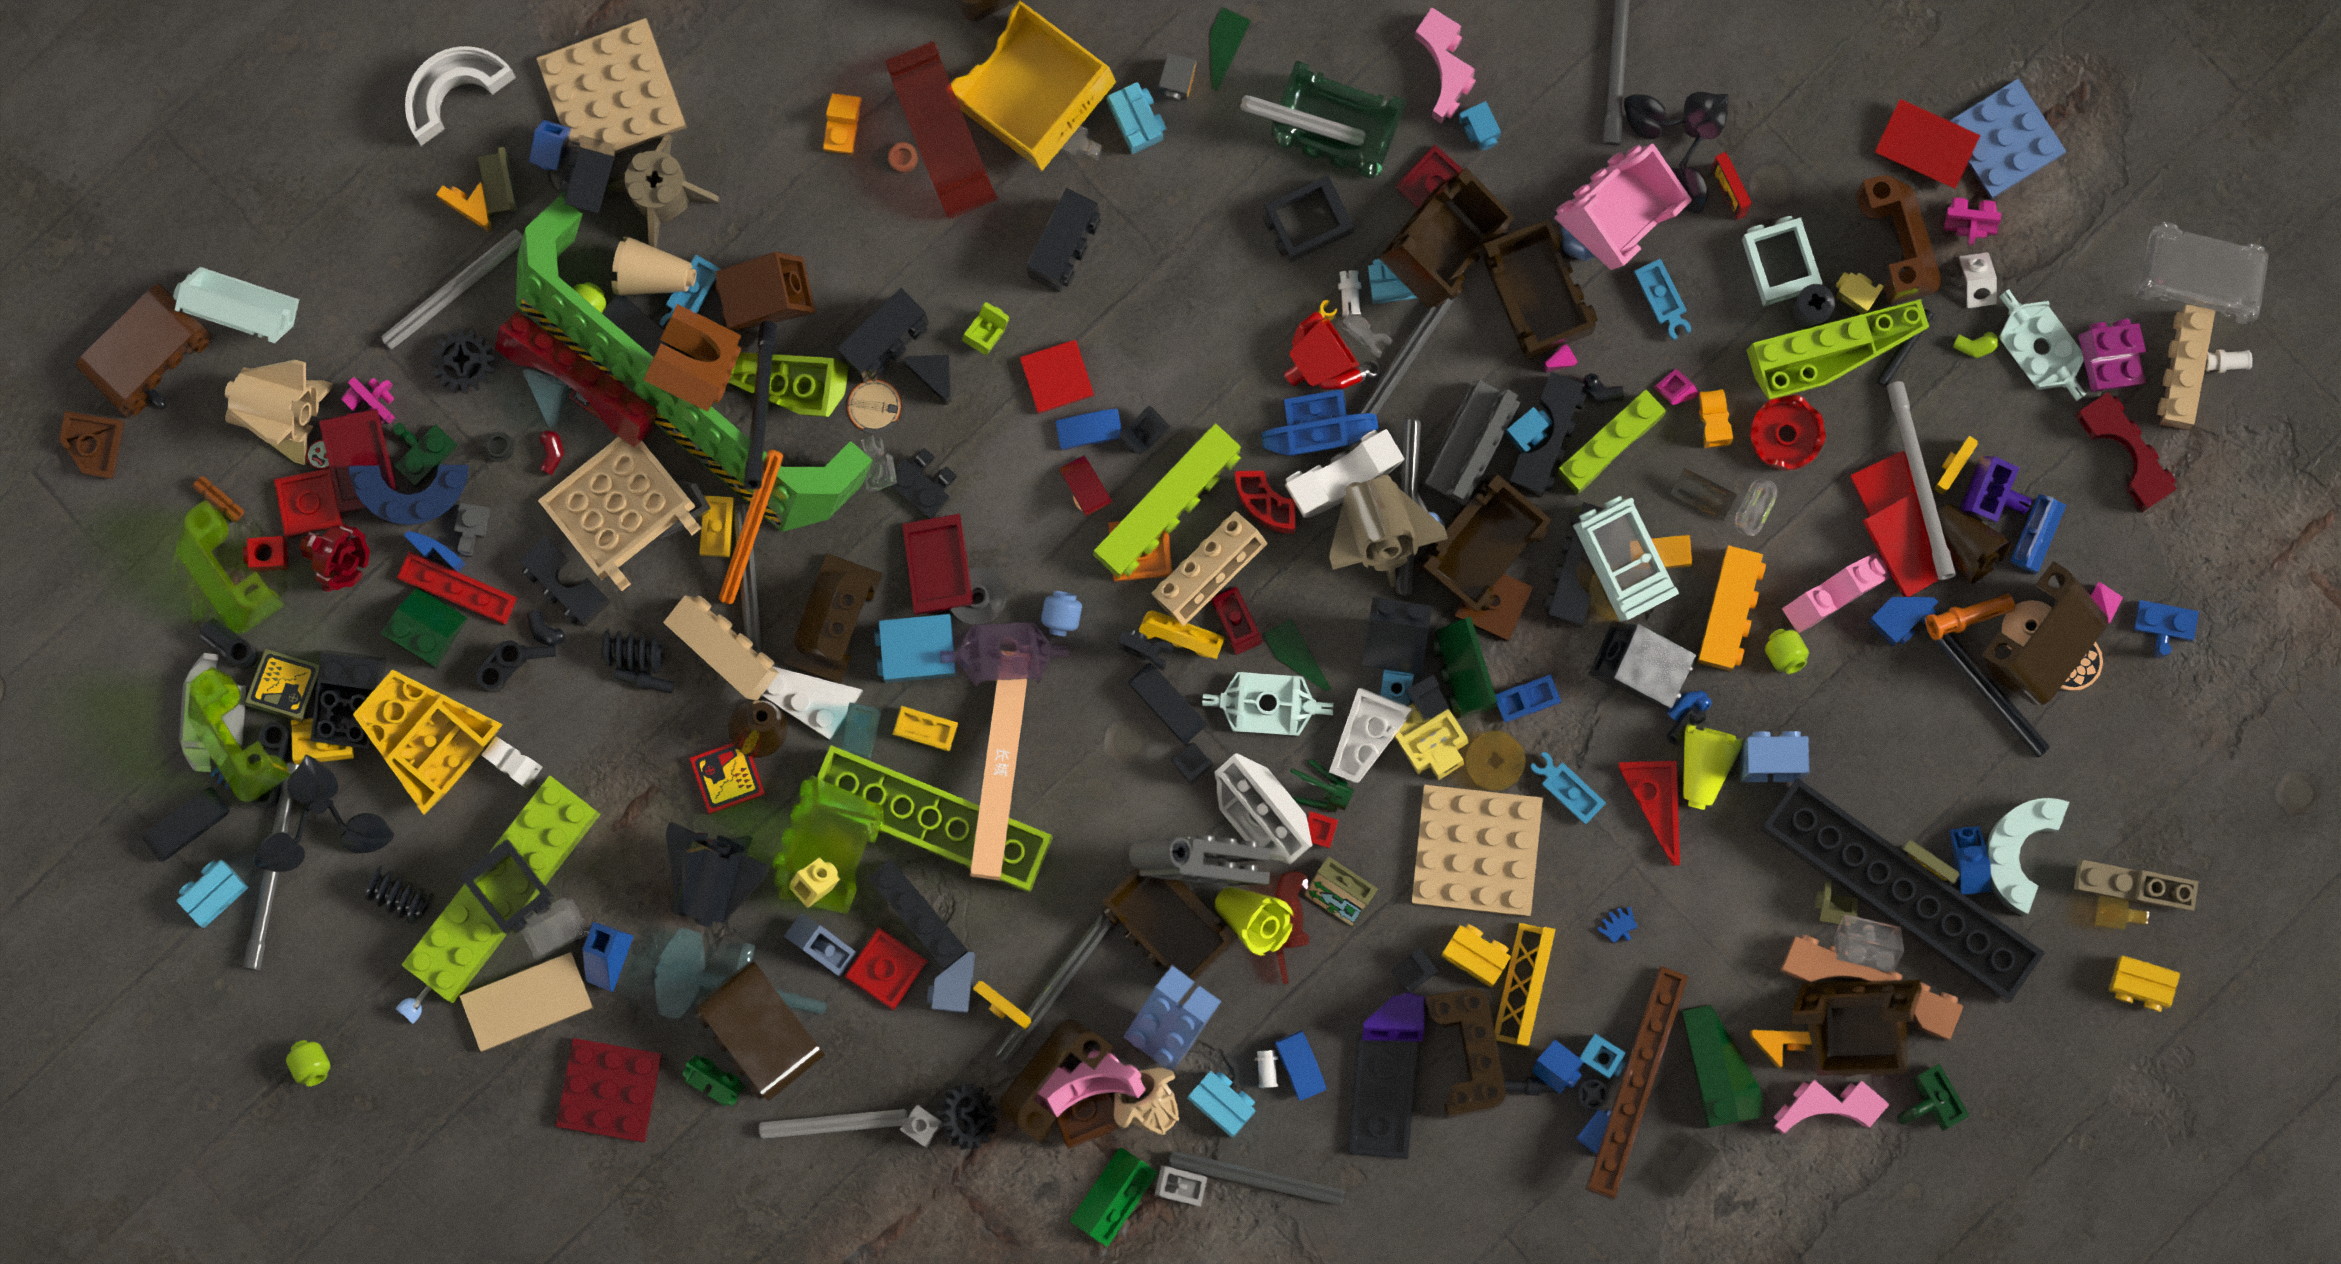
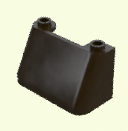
(1483, 542)

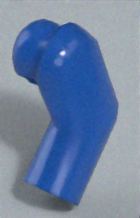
(1687, 700)

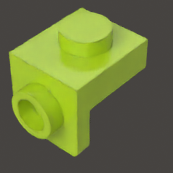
(986, 328)

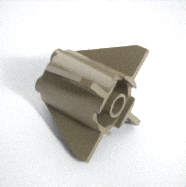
(658, 187)
(1381, 527)

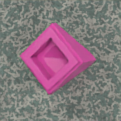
(1560, 359)
(1676, 388)
(2106, 599)

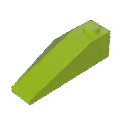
(797, 382)

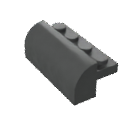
(1470, 442)

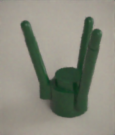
(1337, 794)

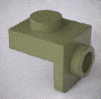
(1834, 906)

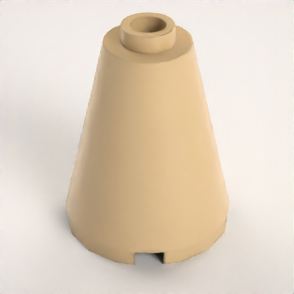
(649, 270)

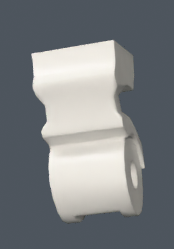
(511, 761)

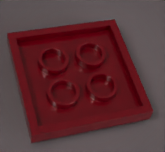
(609, 1090)

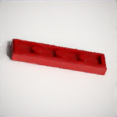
(457, 588)

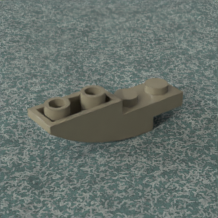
(2136, 886)

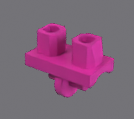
(1972, 222)
(358, 394)

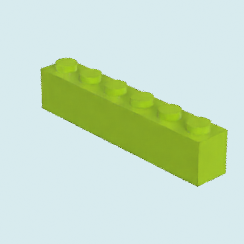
(1167, 501)

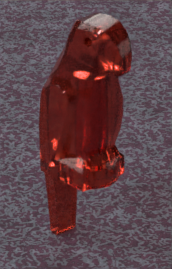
(1287, 890)

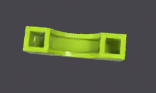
(1611, 441)

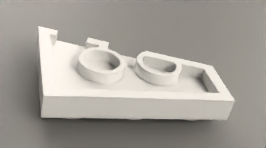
(812, 700)
(1367, 733)

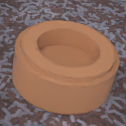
(903, 157)

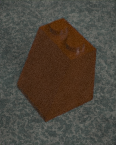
(764, 290)

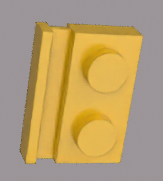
(320, 751)

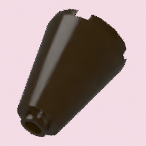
(1971, 542)
(757, 737)

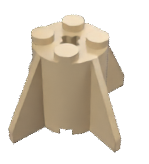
(277, 405)

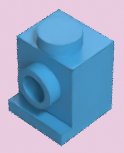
(1480, 126)
(1529, 430)
(1395, 677)
(1597, 1046)

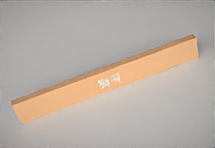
(998, 778)

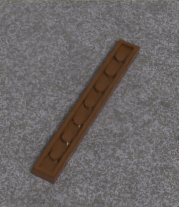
(1636, 1083)

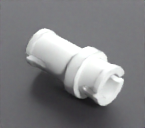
(1350, 292)
(2225, 361)

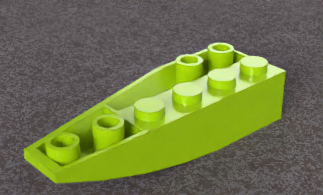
(1831, 350)

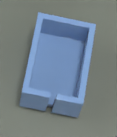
(1783, 756)
(1164, 1026)

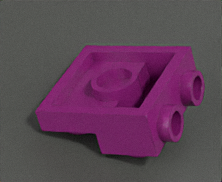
(2113, 355)

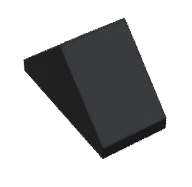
(933, 372)

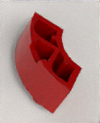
(1263, 503)

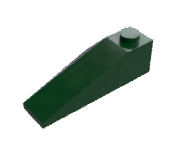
(1722, 1076)

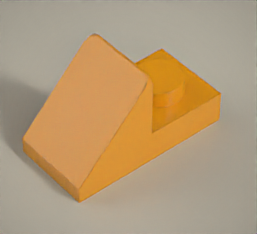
(841, 124)
(474, 208)
(1772, 1043)

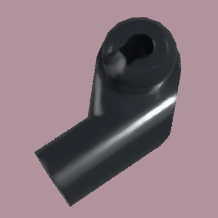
(1692, 716)

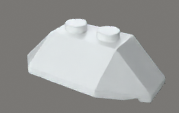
(1262, 808)

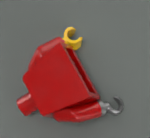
(1323, 355)

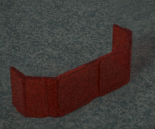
(940, 130)

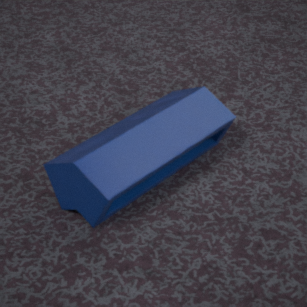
(2038, 533)

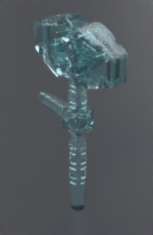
(682, 974)

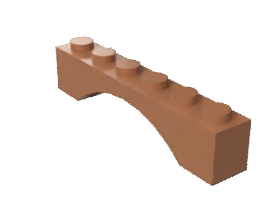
(1812, 962)

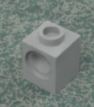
(921, 1126)

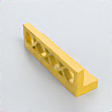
(1535, 986)

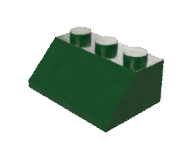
(1464, 668)

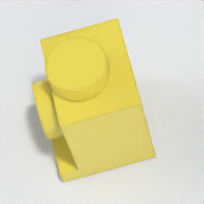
(1857, 291)
(818, 878)

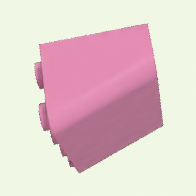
(1623, 204)

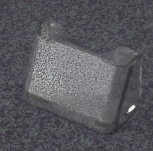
(2204, 272)

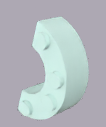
(2004, 845)

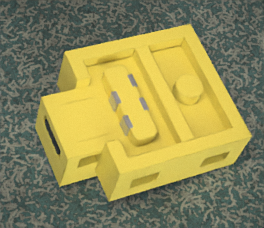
(1432, 743)

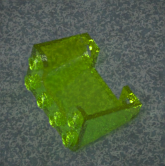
(200, 534)
(210, 698)
(830, 827)

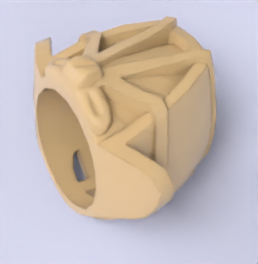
(1154, 1111)

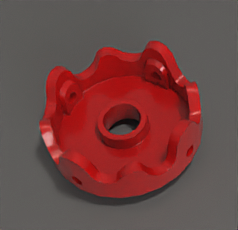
(1794, 413)

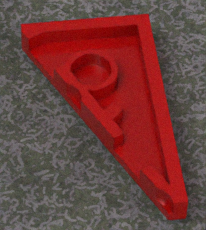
(1657, 796)

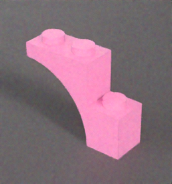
(1439, 36)
(1836, 592)
(1069, 1087)
(1858, 1104)

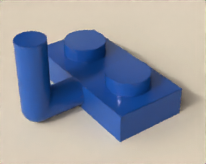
(2165, 622)

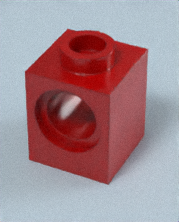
(278, 558)

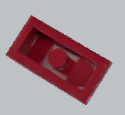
(1236, 620)

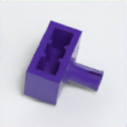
(1992, 490)

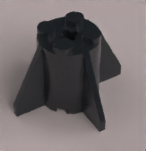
(711, 874)

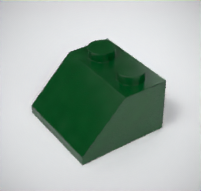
(424, 627)

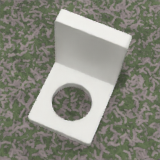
(1979, 274)

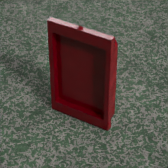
(355, 441)
(937, 564)

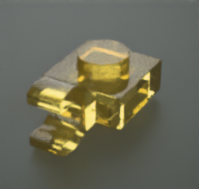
(2114, 913)

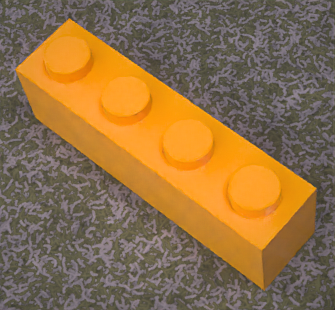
(1730, 608)

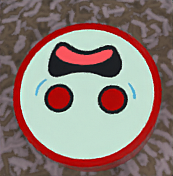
(317, 455)

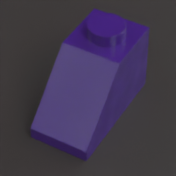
(1397, 1020)

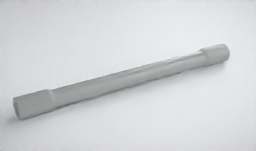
(1940, 552)

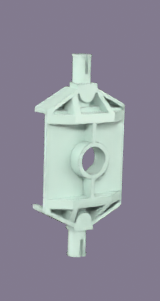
(2038, 322)
(1289, 716)

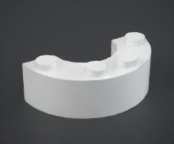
(444, 73)
(1325, 487)

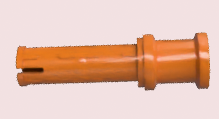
(1958, 619)

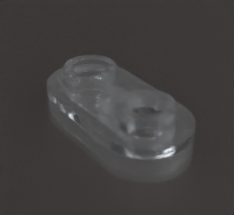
(1756, 507)

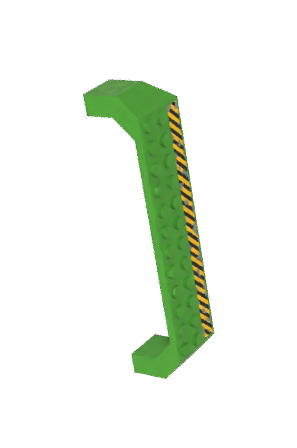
(798, 494)

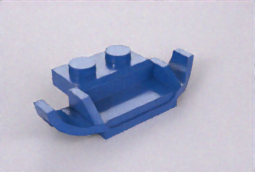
(1318, 424)

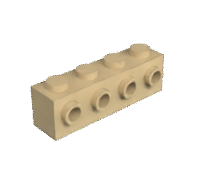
(2187, 367)
(1209, 568)
(722, 647)

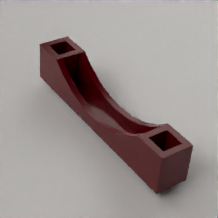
(619, 407)

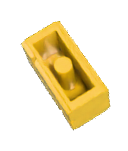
(1476, 955)
(2144, 983)

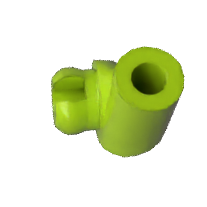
(1978, 347)

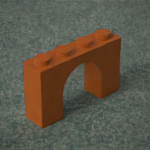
(690, 379)

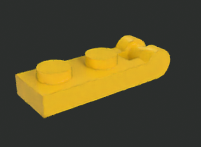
(1190, 636)

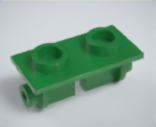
(702, 1071)

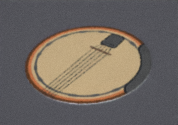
(874, 406)

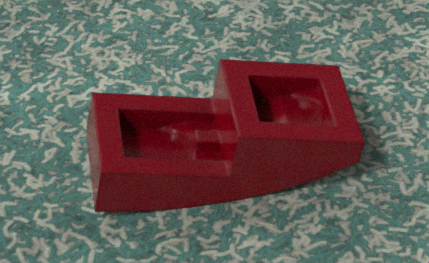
(1085, 485)

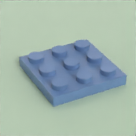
(2012, 138)

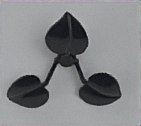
(1703, 119)
(315, 786)

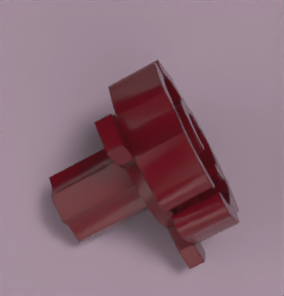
(333, 556)

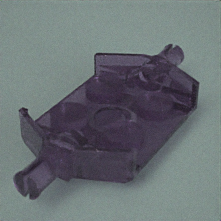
(985, 662)

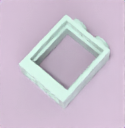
(1789, 289)

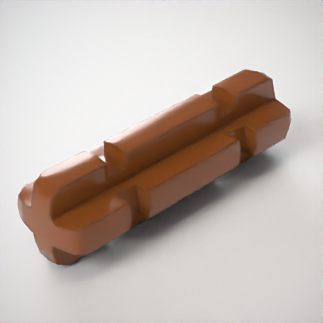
(218, 499)

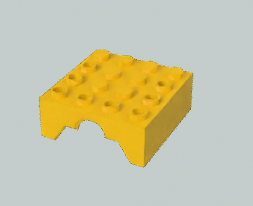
(1033, 87)

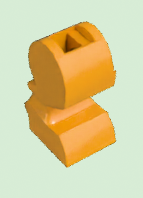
(1715, 416)

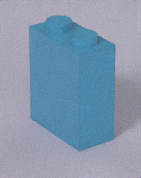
(913, 648)

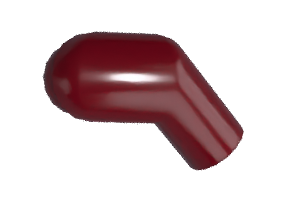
(554, 451)

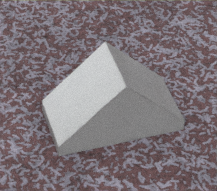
(1180, 1186)

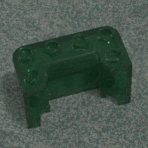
(1345, 106)

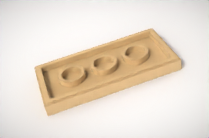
(526, 1002)

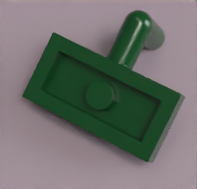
(423, 453)
(1938, 1098)

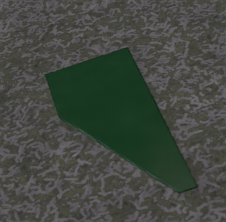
(1225, 40)
(1292, 650)

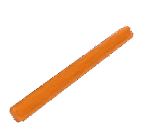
(750, 528)

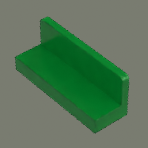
(1113, 1196)

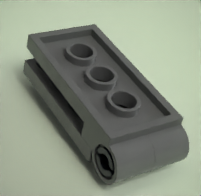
(1183, 860)

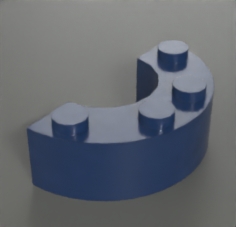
(410, 508)

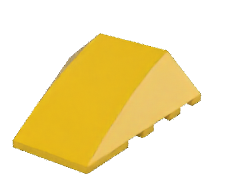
(423, 735)

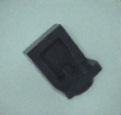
(1144, 431)

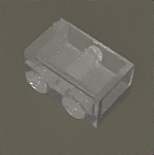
(555, 928)
(1868, 943)

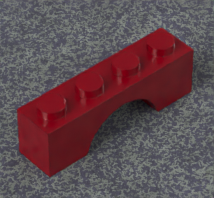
(2106, 420)

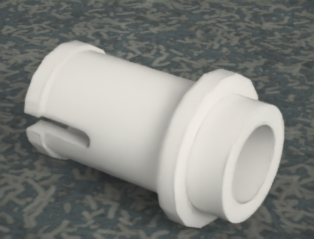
(1267, 1068)

